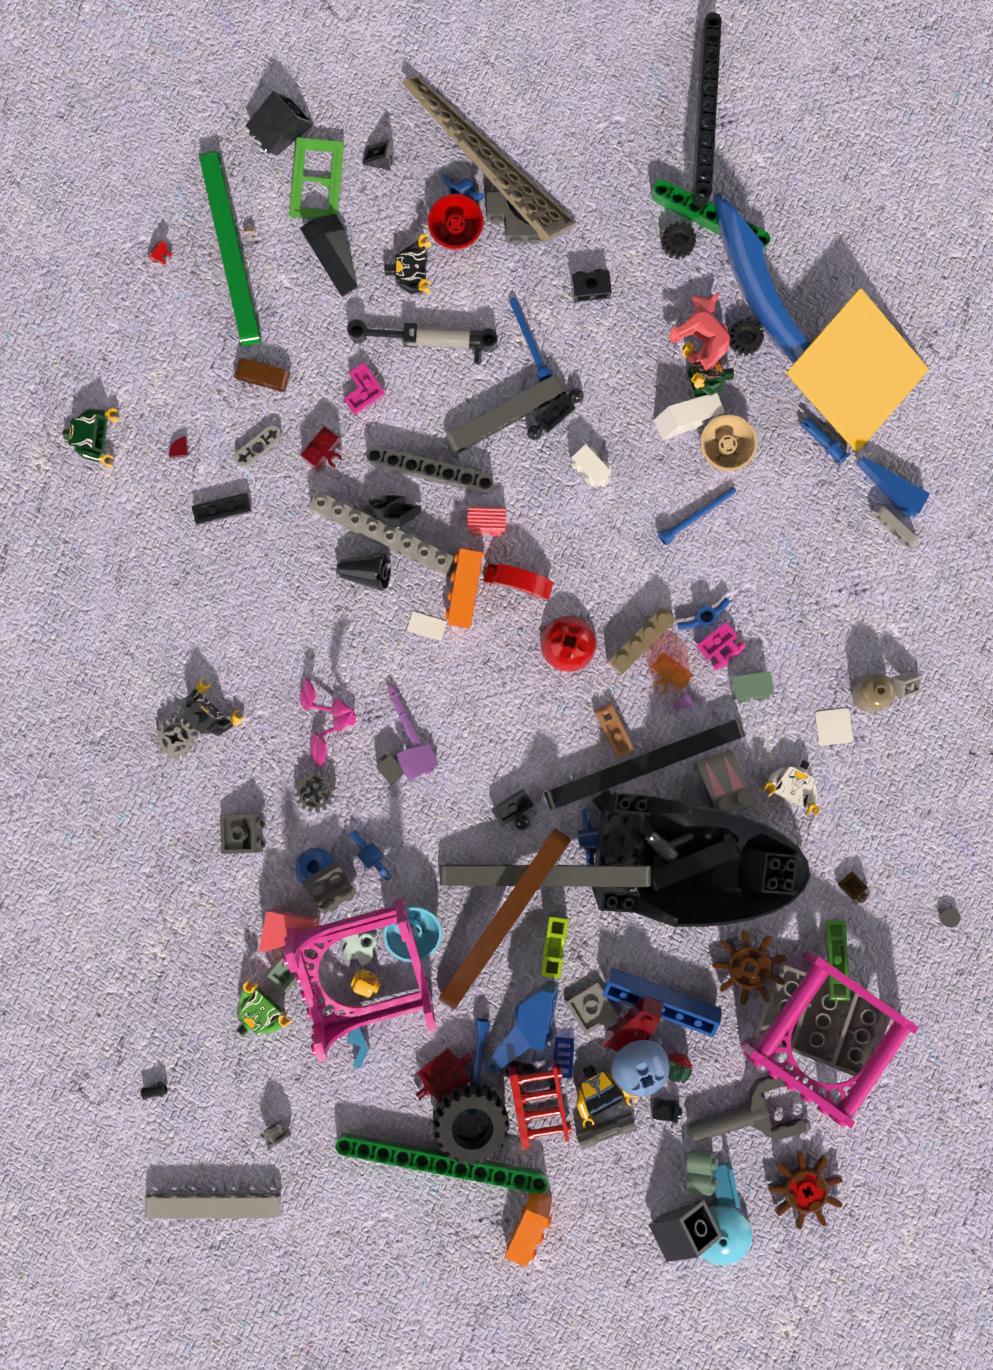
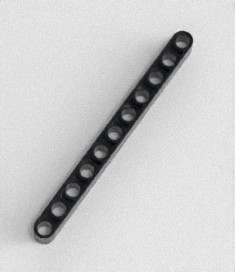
(709, 49)
(644, 764)

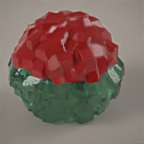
(679, 1067)

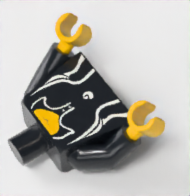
(411, 267)
(205, 715)

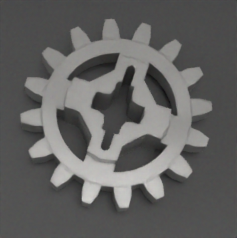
(179, 732)

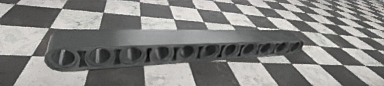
(558, 876)

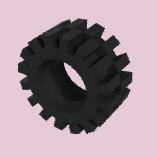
(683, 230)
(749, 326)

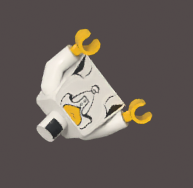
(794, 786)

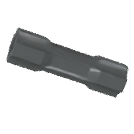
(619, 1126)

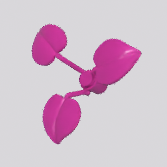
(341, 714)

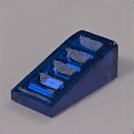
(561, 1040)

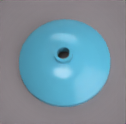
(733, 1228)

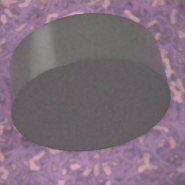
(949, 917)

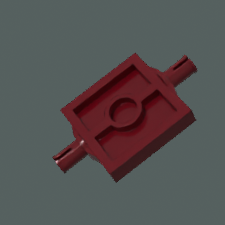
(443, 1073)

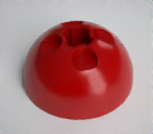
(458, 214)
(565, 656)

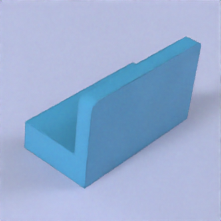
(726, 1191)

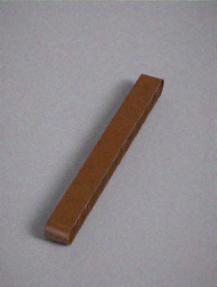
(505, 918)

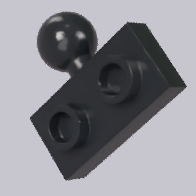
(513, 808)

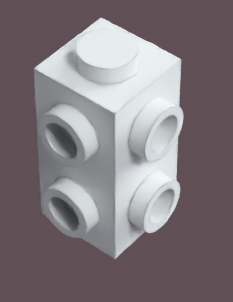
(594, 470)

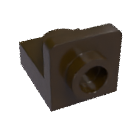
(854, 888)

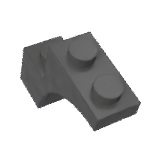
(516, 230)

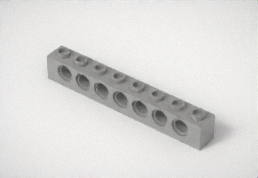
(381, 534)

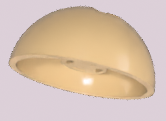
(734, 435)

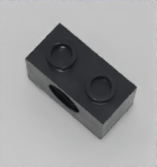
(582, 292)

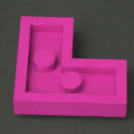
(367, 392)

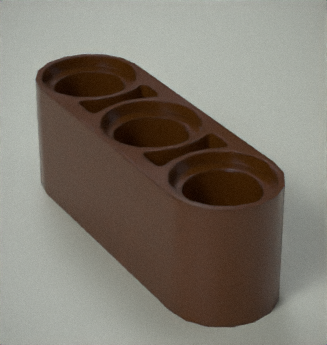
(262, 374)

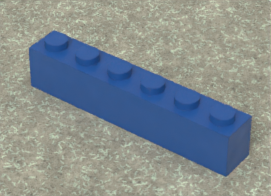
(676, 1006)

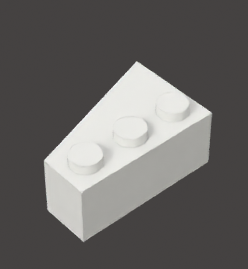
(688, 415)

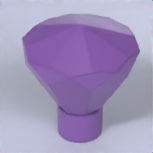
(685, 701)

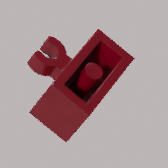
(322, 449)

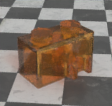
(670, 673)

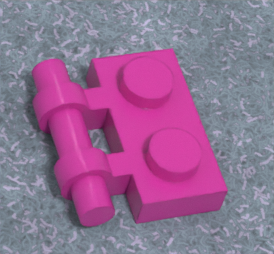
(716, 642)

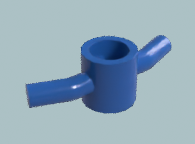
(462, 187)
(713, 612)
(588, 837)
(370, 855)

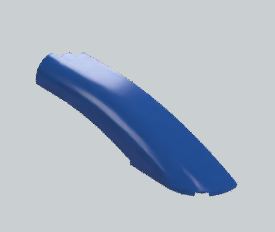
(751, 273)

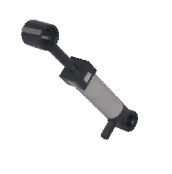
(431, 336)

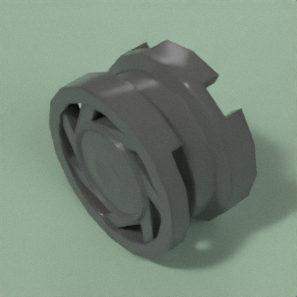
(273, 1132)

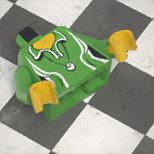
(259, 1012)

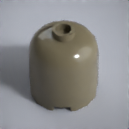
(873, 692)

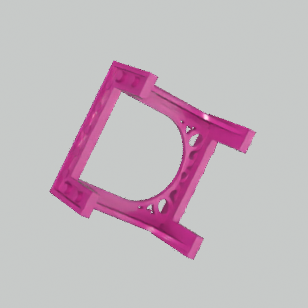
(331, 1027)
(764, 1048)

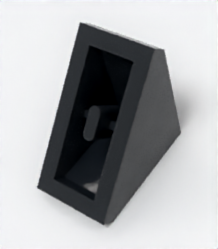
(379, 155)

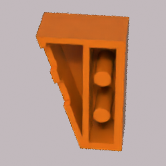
(529, 1229)

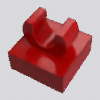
(157, 252)

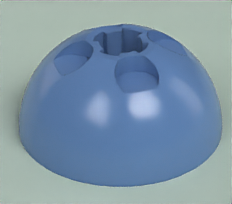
(641, 1068)

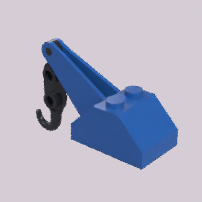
(531, 1030)

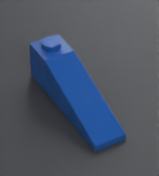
(901, 492)

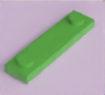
(837, 957)

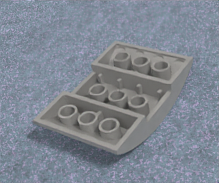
(828, 1030)

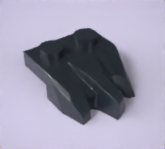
(393, 510)

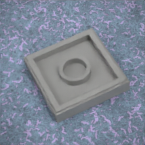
(591, 1007)

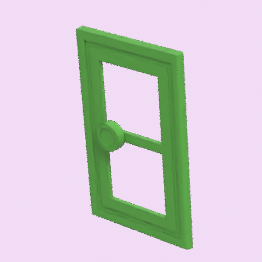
(333, 182)

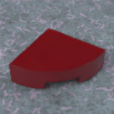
(179, 448)

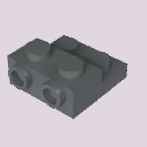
(242, 833)
(330, 888)

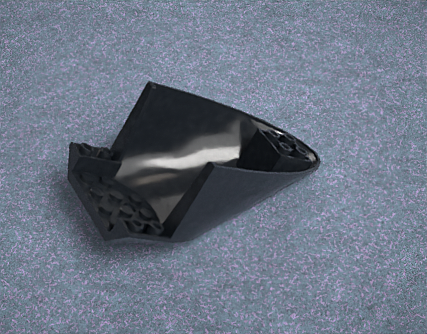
(753, 886)

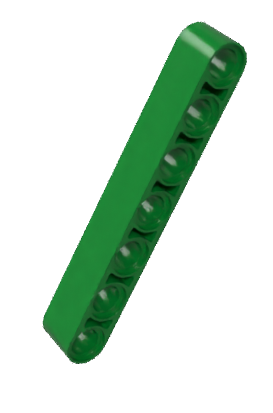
(699, 216)

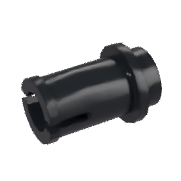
(159, 1089)

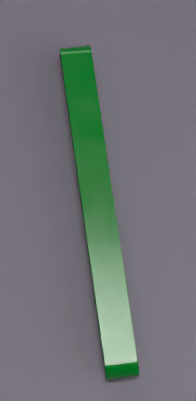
(229, 248)
(432, 1167)

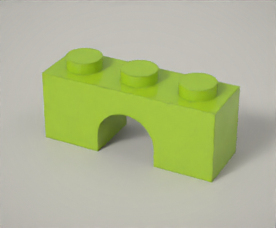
(554, 946)

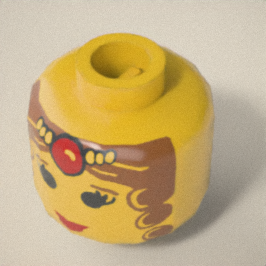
(365, 983)

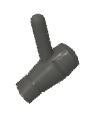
(666, 849)

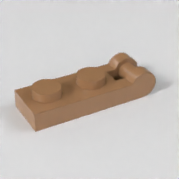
(614, 731)

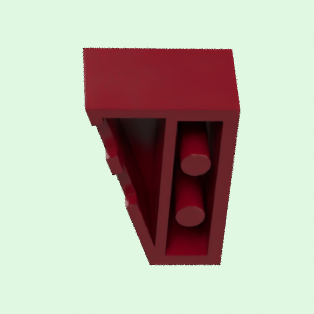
(635, 1025)

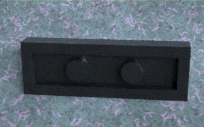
(221, 509)

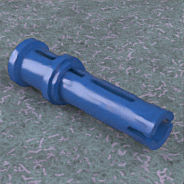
(832, 447)

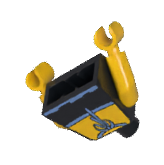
(598, 1094)

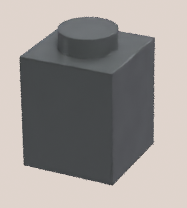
(389, 768)

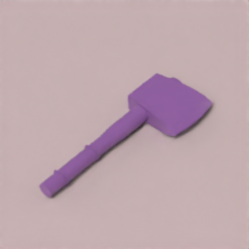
(419, 758)

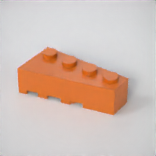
(465, 587)

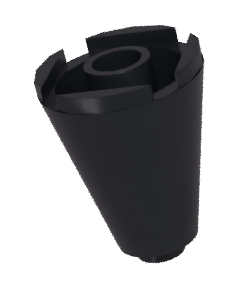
(366, 570)

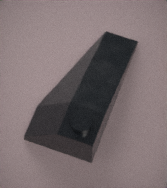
(331, 247)

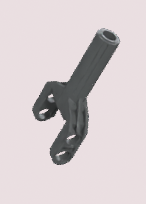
(751, 1114)

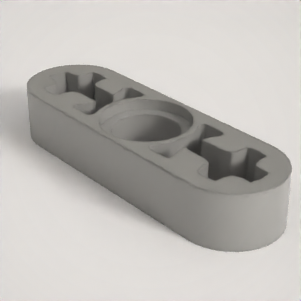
(265, 433)
(895, 527)

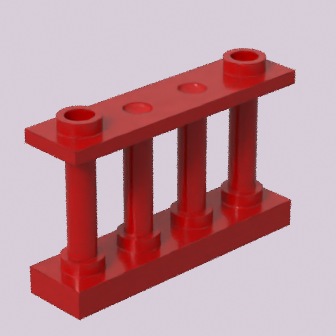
(524, 1116)

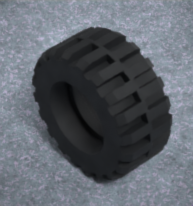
(478, 1146)

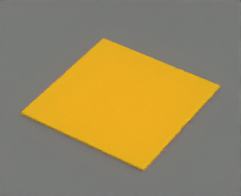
(857, 370)

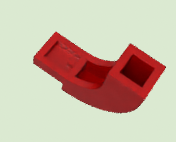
(519, 579)

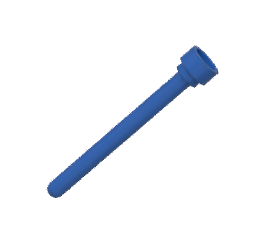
(542, 371)
(667, 535)
(482, 1027)

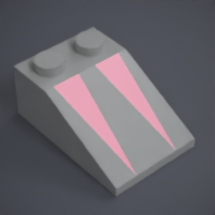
(724, 782)

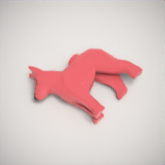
(706, 329)

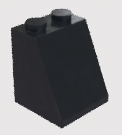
(278, 123)
(685, 1231)

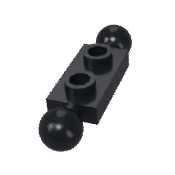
(555, 414)

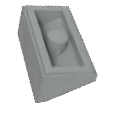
(907, 684)

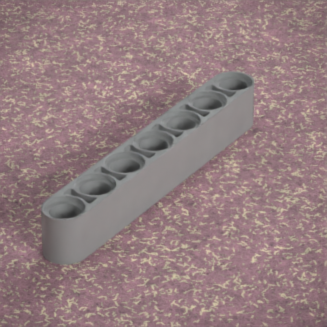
(212, 1205)

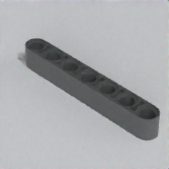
(506, 414)
(423, 463)

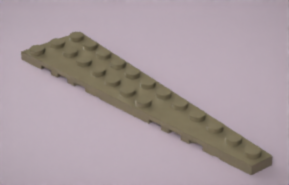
(527, 198)

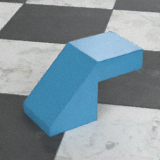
(359, 1039)

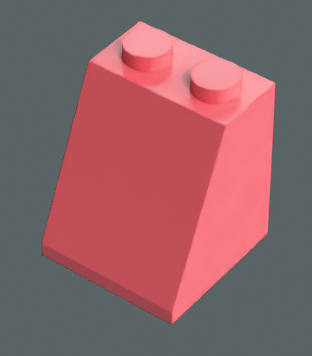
(276, 927)

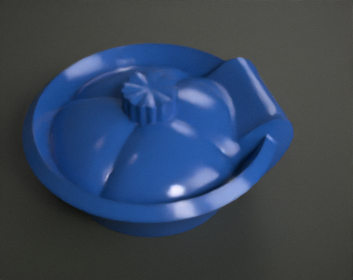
(312, 862)

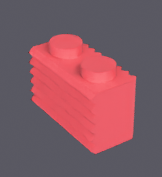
(486, 520)

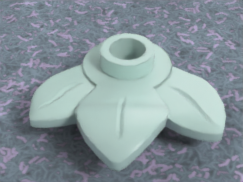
(358, 949)

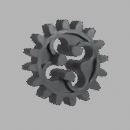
(317, 781)

